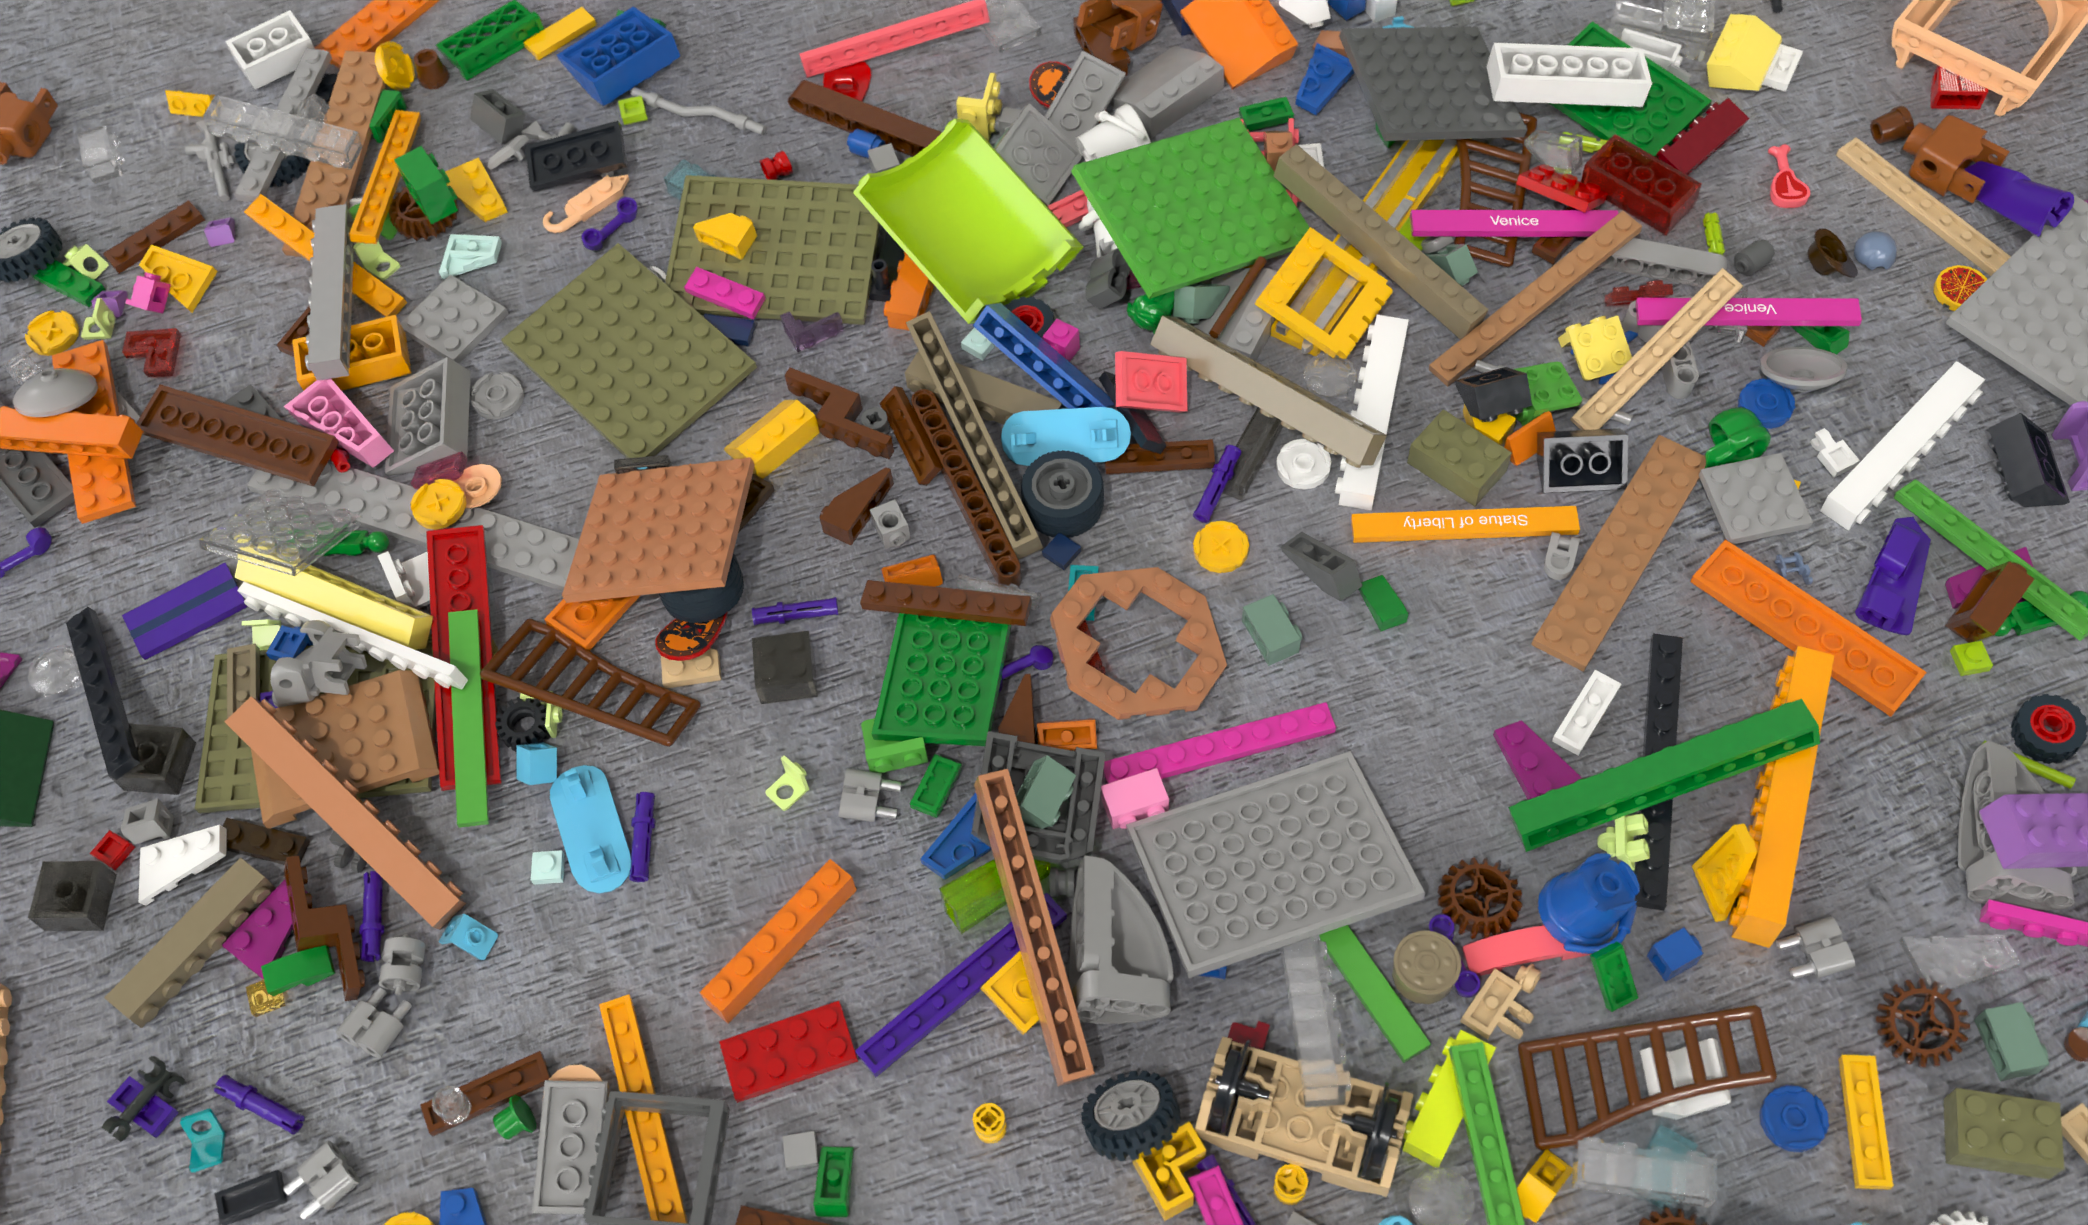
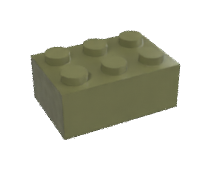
(1459, 457)
(2003, 1133)

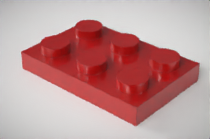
(1562, 188)

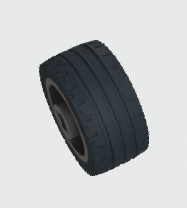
(1063, 493)
(706, 603)

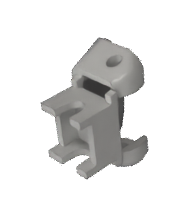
(318, 668)

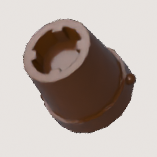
(430, 69)
(1892, 125)

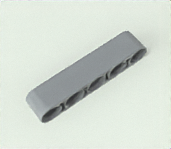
(1666, 262)

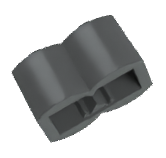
(1107, 279)

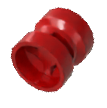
(776, 166)

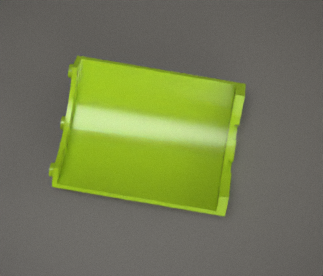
(969, 221)

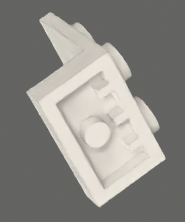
(408, 579)
(1682, 1075)

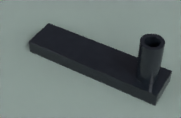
(885, 270)
(1138, 420)

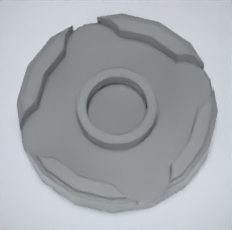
(497, 395)

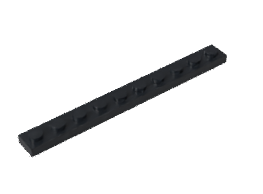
(1659, 733)

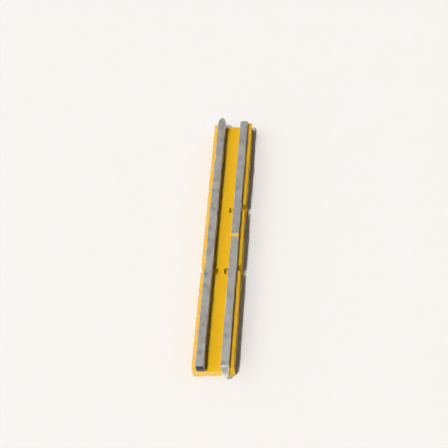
(1399, 189)

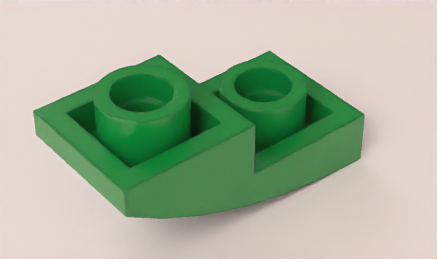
(297, 968)

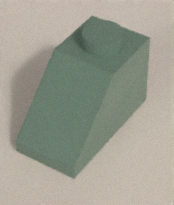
(1455, 261)
(1198, 301)

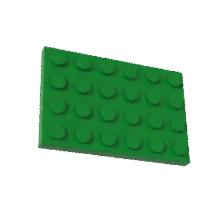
(1665, 113)
(941, 680)

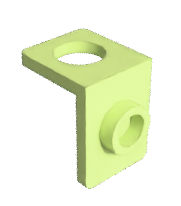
(76, 256)
(371, 256)
(103, 318)
(263, 631)
(553, 716)
(793, 777)

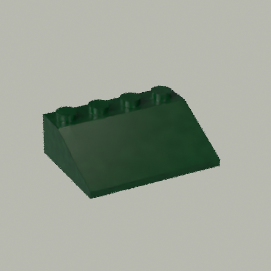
(22, 766)

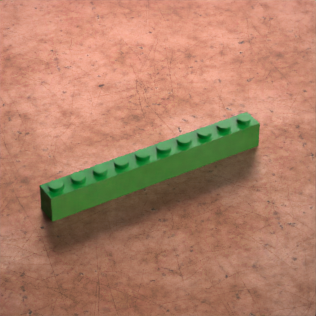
(1665, 774)

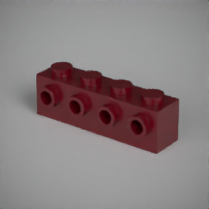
(1704, 137)

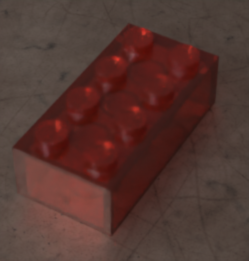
(1641, 184)

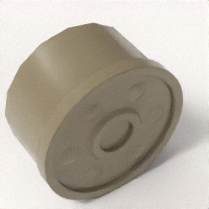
(1425, 967)

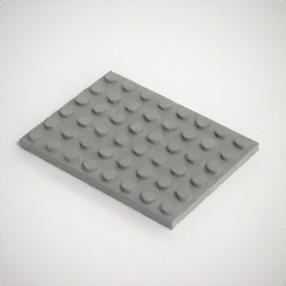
(2038, 309)
(1273, 863)

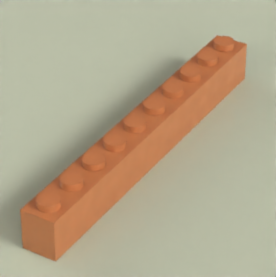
(345, 812)
(1033, 928)

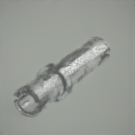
(977, 584)

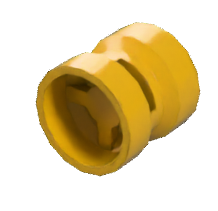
(989, 1130)
(1293, 1178)

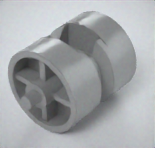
(402, 963)

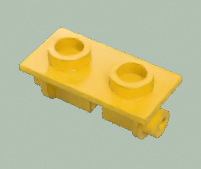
(188, 103)

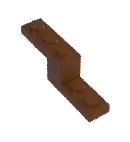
(839, 413)
(323, 927)

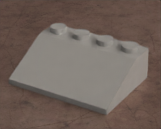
(1170, 87)
(1249, 324)
(428, 416)

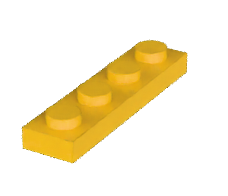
(1865, 1122)

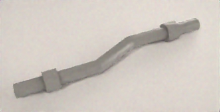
(741, 121)

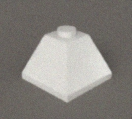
(1303, 11)

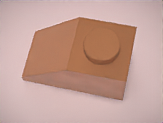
(1275, 145)

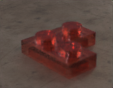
(1652, 289)
(157, 346)

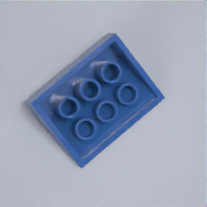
(619, 55)

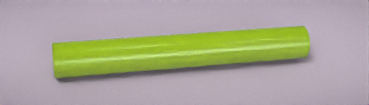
(2045, 771)

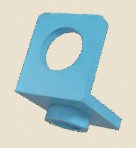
(469, 936)

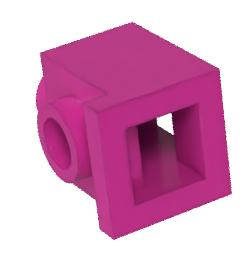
(149, 293)

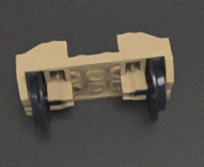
(1277, 1124)

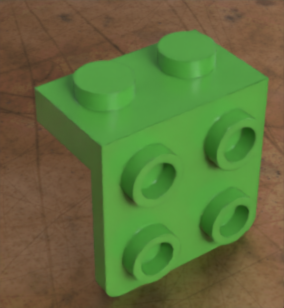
(1549, 390)
(891, 755)

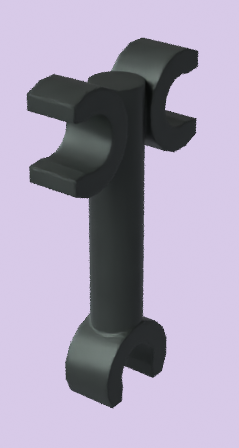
(159, 1080)

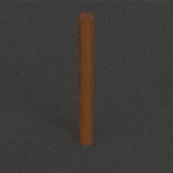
(1237, 297)

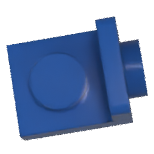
(288, 643)

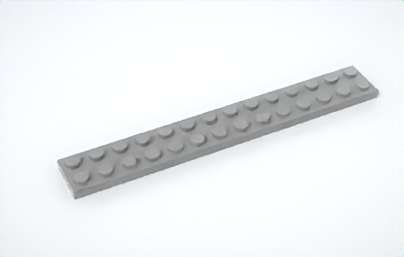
(385, 507)

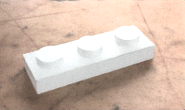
(1586, 712)

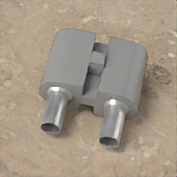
(862, 793)
(1823, 947)
(370, 1028)
(327, 1176)

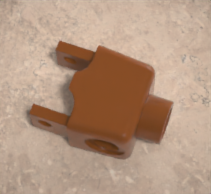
(1126, 21)
(24, 123)
(1945, 153)

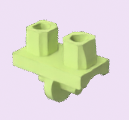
(1621, 842)

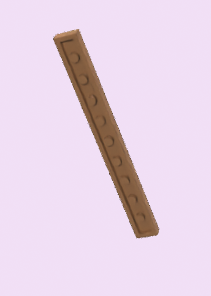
(1535, 298)

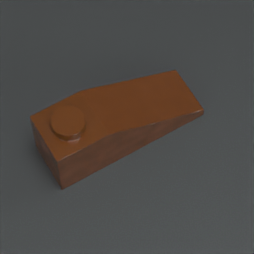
(1098, 45)
(851, 509)
(1020, 713)

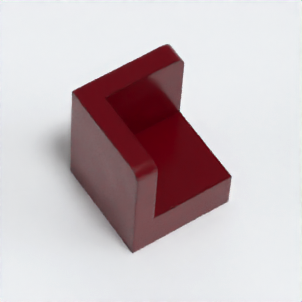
(1258, 1036)

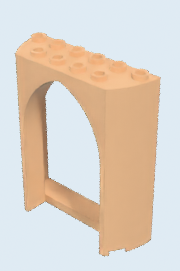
(1915, 35)

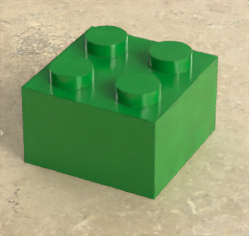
(427, 184)

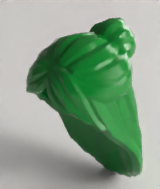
(1148, 312)

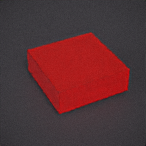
(112, 850)

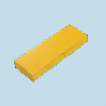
(560, 33)

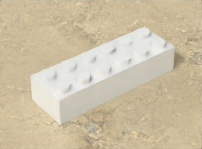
(1568, 74)

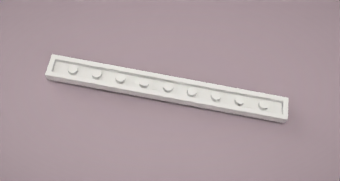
(375, 645)

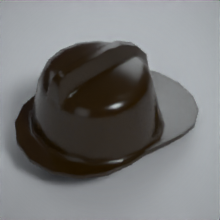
(1829, 255)

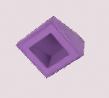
(220, 231)
(114, 300)

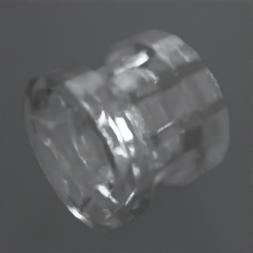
(445, 1099)

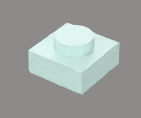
(977, 344)
(547, 867)

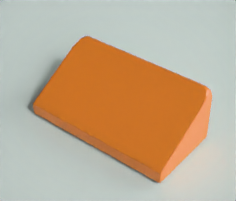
(1524, 440)
(919, 571)
(1068, 734)

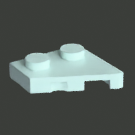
(469, 253)

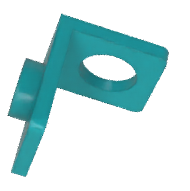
(206, 1145)

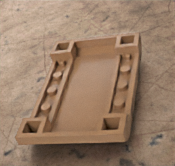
(369, 736)

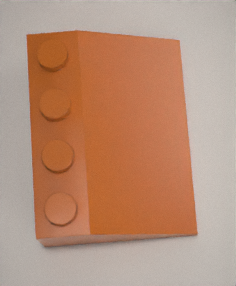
(1241, 36)

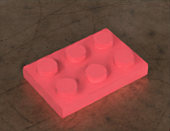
(1151, 382)

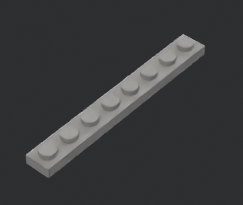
(267, 161)

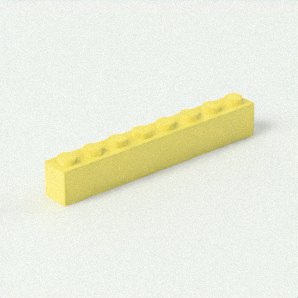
(344, 602)

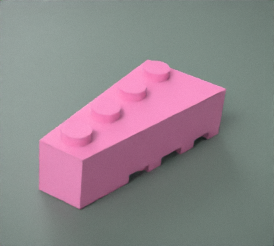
(329, 411)

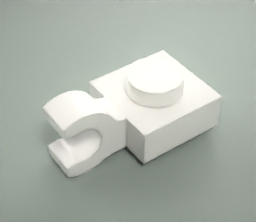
(1834, 456)

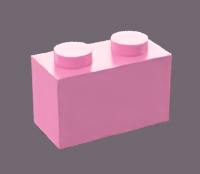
(1134, 798)

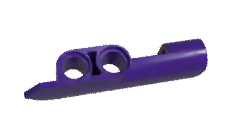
(2020, 199)
(1897, 579)

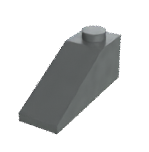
(1325, 566)

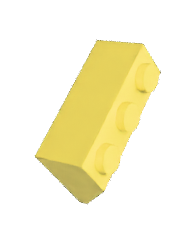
(1742, 53)

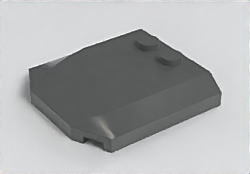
(1075, 829)

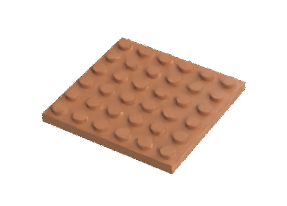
(660, 531)

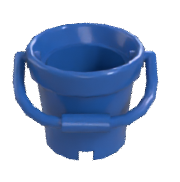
(1588, 903)

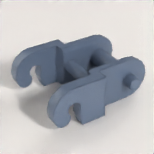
(1802, 569)

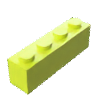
(1440, 1109)

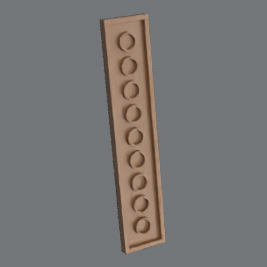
(351, 108)
(1620, 553)

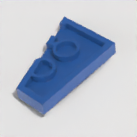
(1323, 79)

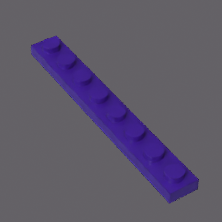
(945, 997)

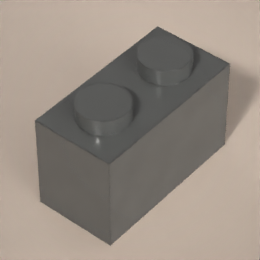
(496, 116)

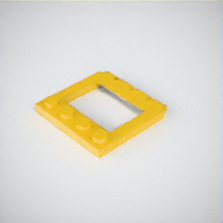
(1295, 270)

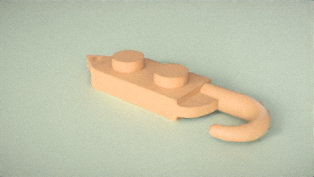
(589, 202)

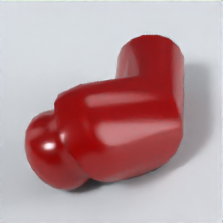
(340, 459)

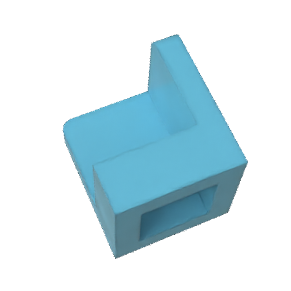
(536, 763)

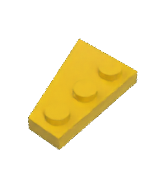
(476, 190)
(187, 276)

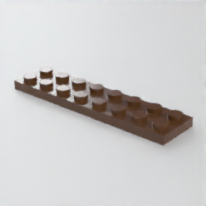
(237, 435)

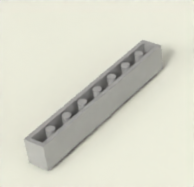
(330, 293)

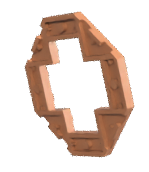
(1154, 695)

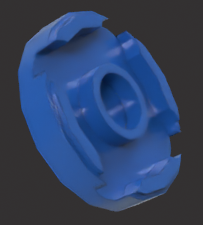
(1768, 401)
(1794, 1118)

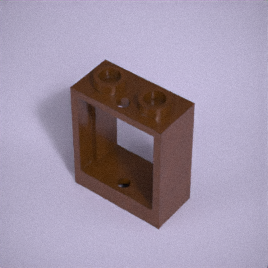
(1990, 601)

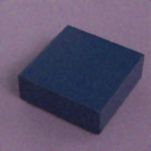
(1061, 551)

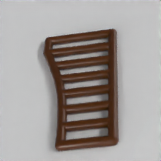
(1516, 199)
(595, 663)
(1636, 1104)

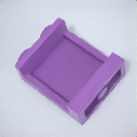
(2075, 428)

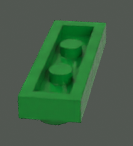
(69, 283)

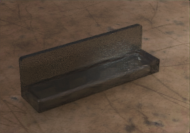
(1255, 446)

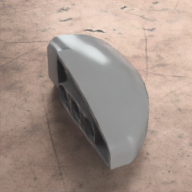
(1991, 775)
(1115, 950)

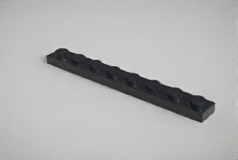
(102, 693)

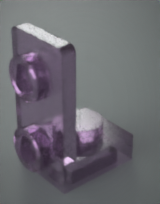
(808, 336)

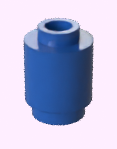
(861, 141)

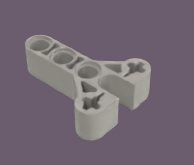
(1681, 370)

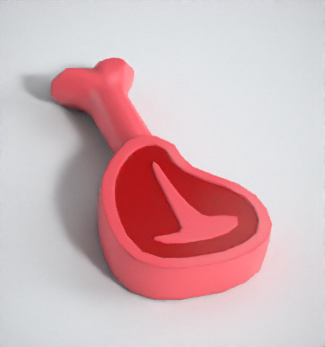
(1786, 189)

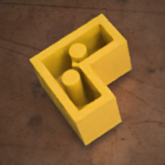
(1164, 1169)

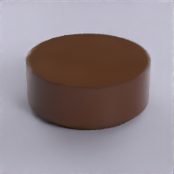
(2077, 1044)

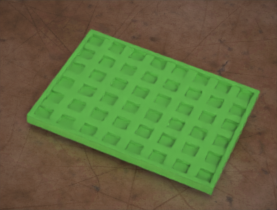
(1192, 206)

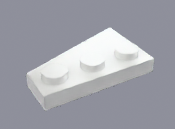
(176, 858)

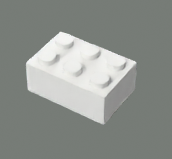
(270, 49)

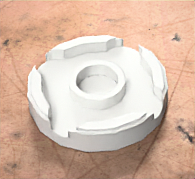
(1303, 464)

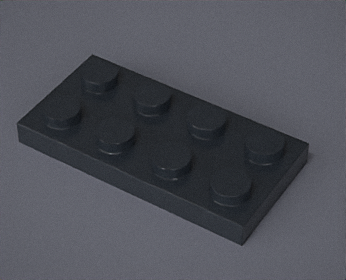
(575, 156)

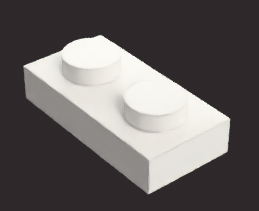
(1782, 68)

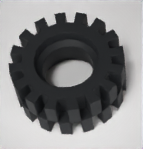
(516, 712)

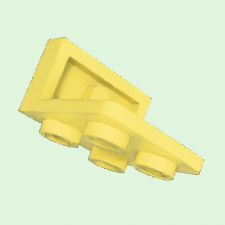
(982, 112)
(1598, 347)

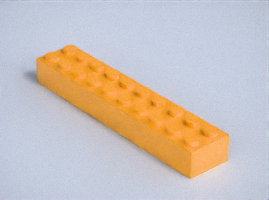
(1781, 808)

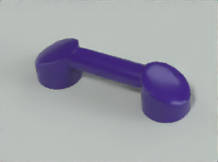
(627, 212)
(39, 542)
(1039, 657)
(1468, 981)

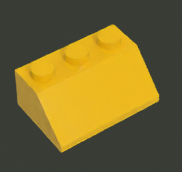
(775, 437)

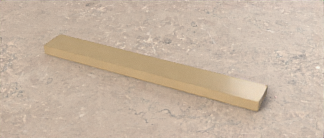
(1923, 206)
(1657, 351)

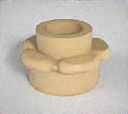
(1528, 978)

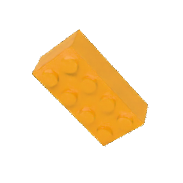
(376, 355)

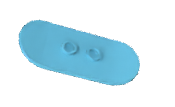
(1093, 432)
(590, 829)

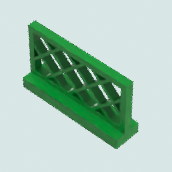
(492, 49)

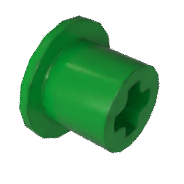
(514, 1118)

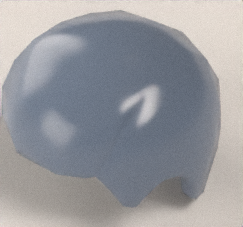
(1876, 250)

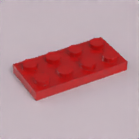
(788, 1051)

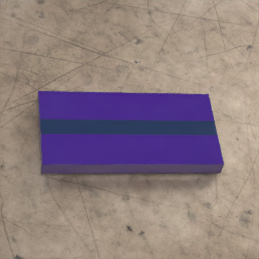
(184, 611)

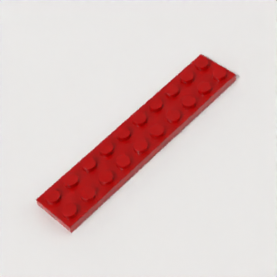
(460, 584)

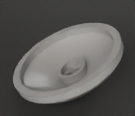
(1803, 368)
(54, 392)

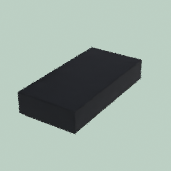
(250, 1197)

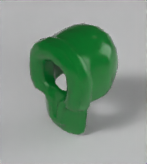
(1736, 437)

